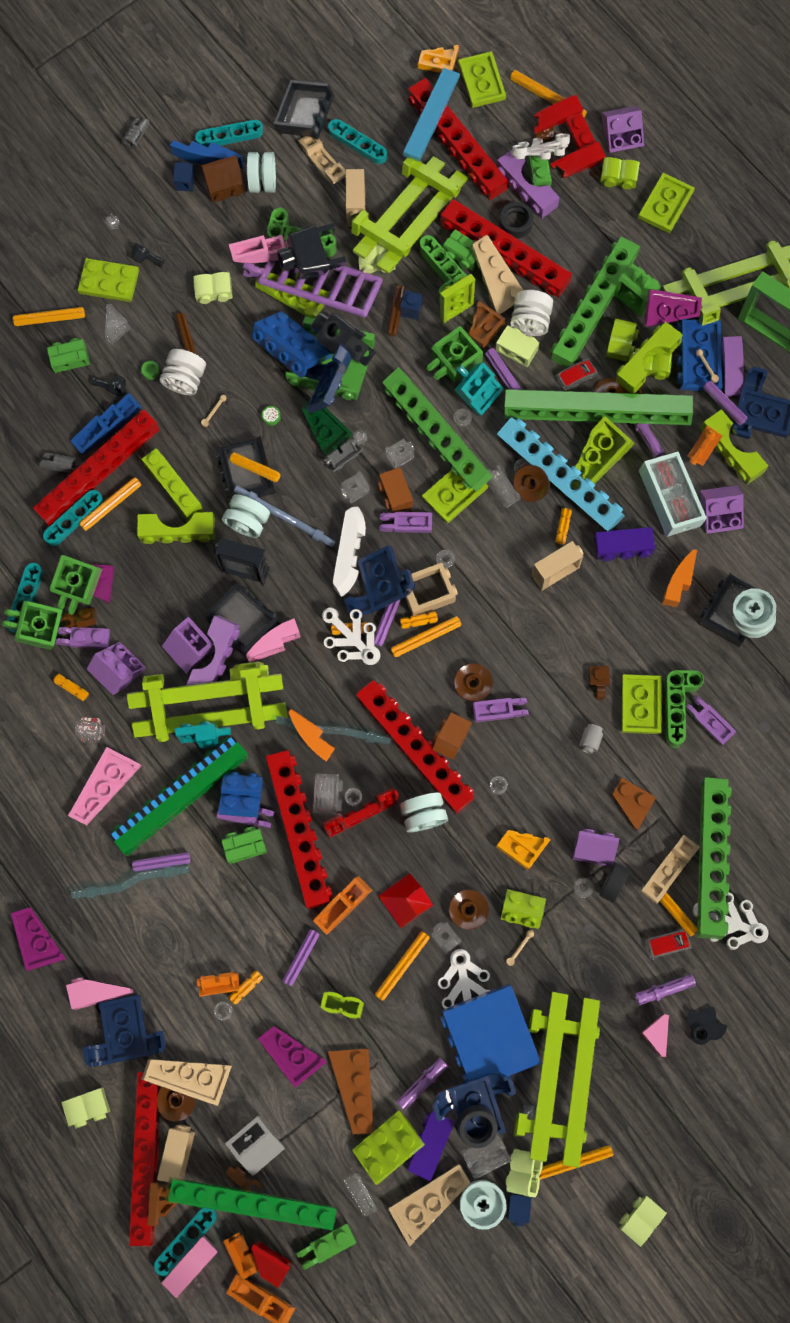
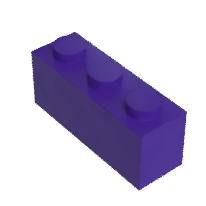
(624, 544)
(434, 1137)

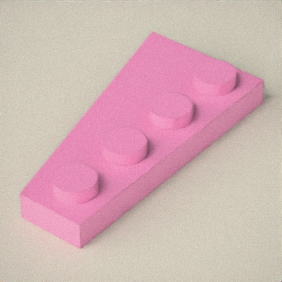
(105, 781)

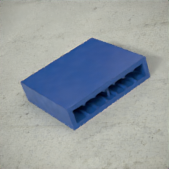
(490, 1034)

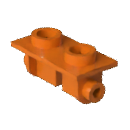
(704, 446)
(220, 984)
(240, 1256)

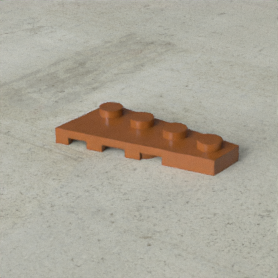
(354, 1083)

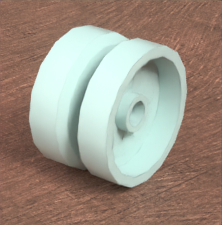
(261, 172)
(246, 516)
(754, 613)
(423, 812)
(482, 1217)

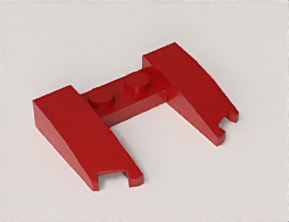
(589, 151)
(383, 801)

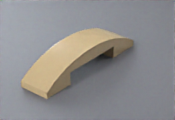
(322, 160)
(669, 869)

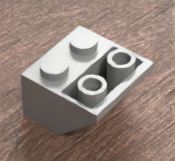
(255, 1145)

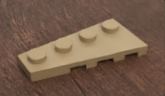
(496, 275)
(192, 1079)
(427, 1203)

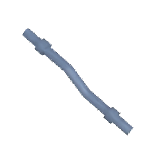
(317, 535)

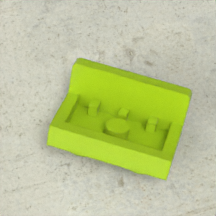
(523, 909)

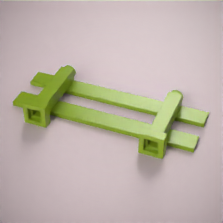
(378, 232)
(711, 304)
(250, 685)
(542, 1126)

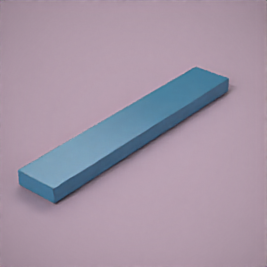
(431, 114)

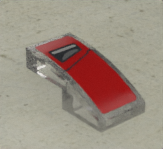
(575, 374)
(668, 944)

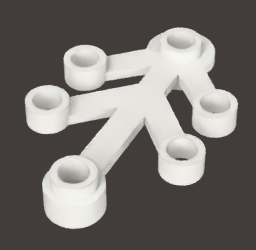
(544, 150)
(353, 638)
(735, 924)
(464, 982)

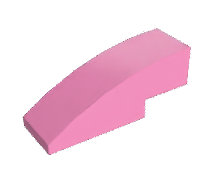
(257, 249)
(273, 641)
(190, 1266)

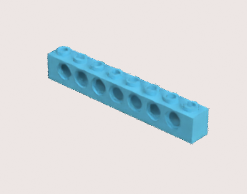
(509, 435)

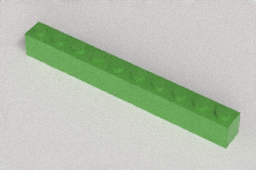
(594, 406)

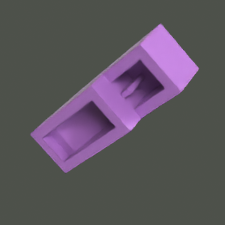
(732, 366)

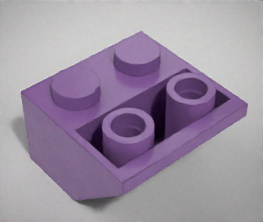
(623, 128)
(722, 508)
(188, 645)
(115, 667)
(595, 848)

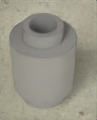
(591, 738)

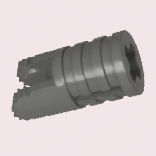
(135, 132)
(58, 463)

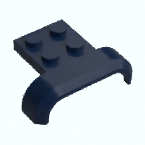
(329, 379)
(762, 410)
(381, 582)
(123, 1034)
(475, 1092)

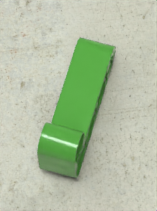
(282, 228)
(443, 266)
(678, 709)

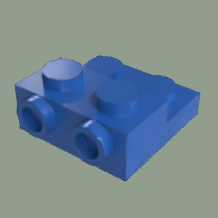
(241, 795)

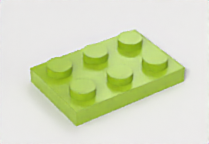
(482, 79)
(666, 203)
(108, 280)
(457, 298)
(451, 496)
(642, 704)
(388, 1147)

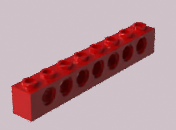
(466, 143)
(516, 249)
(97, 467)
(377, 691)
(276, 763)
(145, 1161)

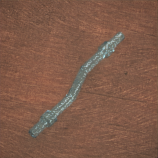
(370, 736)
(92, 891)

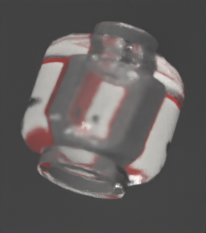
(89, 729)

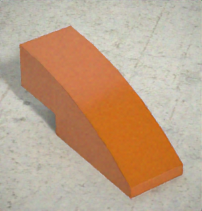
(680, 580)
(311, 735)
(342, 905)
(260, 1300)

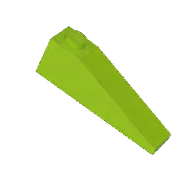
(603, 450)

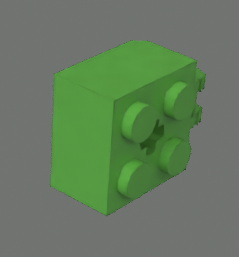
(633, 289)
(453, 351)
(64, 585)
(30, 614)

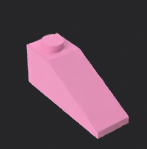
(87, 993)

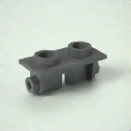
(336, 460)

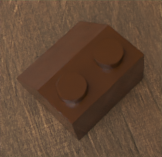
(223, 178)

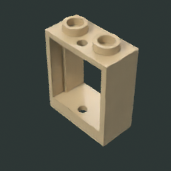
(354, 193)
(557, 565)
(436, 603)
(176, 1153)

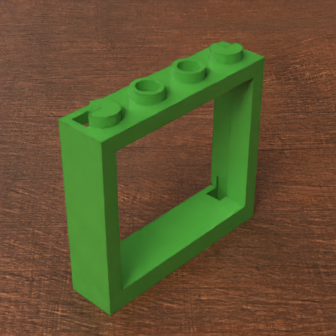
(761, 322)

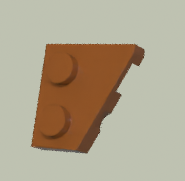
(485, 324)
(633, 802)
(158, 1204)

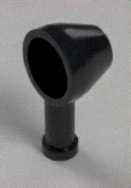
(140, 254)
(115, 385)

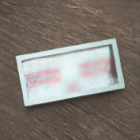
(672, 494)

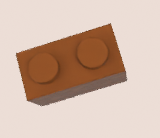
(396, 490)
(451, 735)

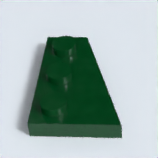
(326, 429)

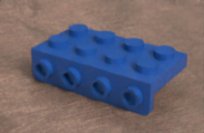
(289, 343)
(693, 373)

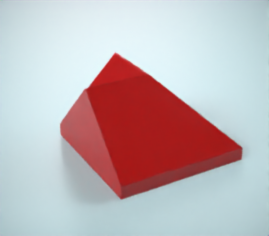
(405, 900)
(270, 1264)

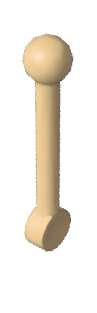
(714, 378)
(204, 422)
(510, 961)

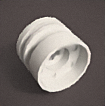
(532, 312)
(183, 372)

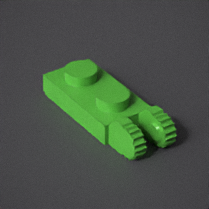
(328, 1245)

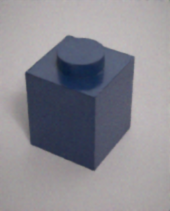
(184, 176)
(411, 305)
(519, 1209)

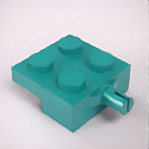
(478, 387)
(204, 734)

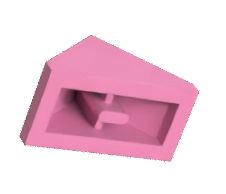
(657, 1035)

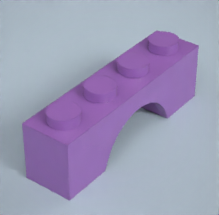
(541, 199)
(222, 633)

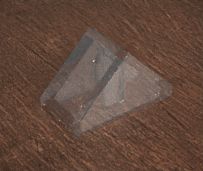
(115, 325)

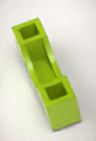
(664, 341)
(747, 465)
(172, 483)
(200, 528)

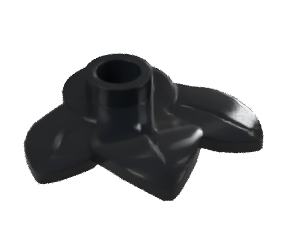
(707, 1024)

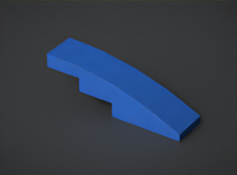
(203, 155)
(102, 427)

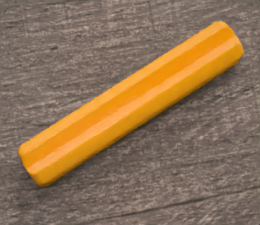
(255, 467)
(678, 915)

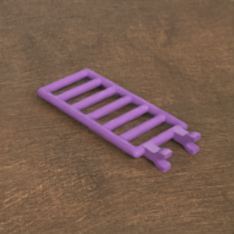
(262, 274)

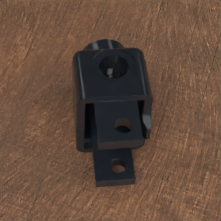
(306, 253)
(349, 336)

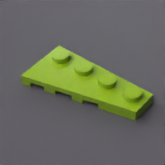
(304, 306)

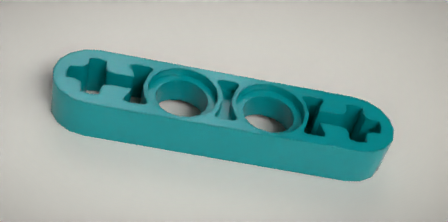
(228, 130)
(359, 139)
(70, 515)
(20, 596)
(184, 1239)

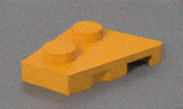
(438, 59)
(522, 847)

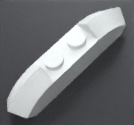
(344, 572)

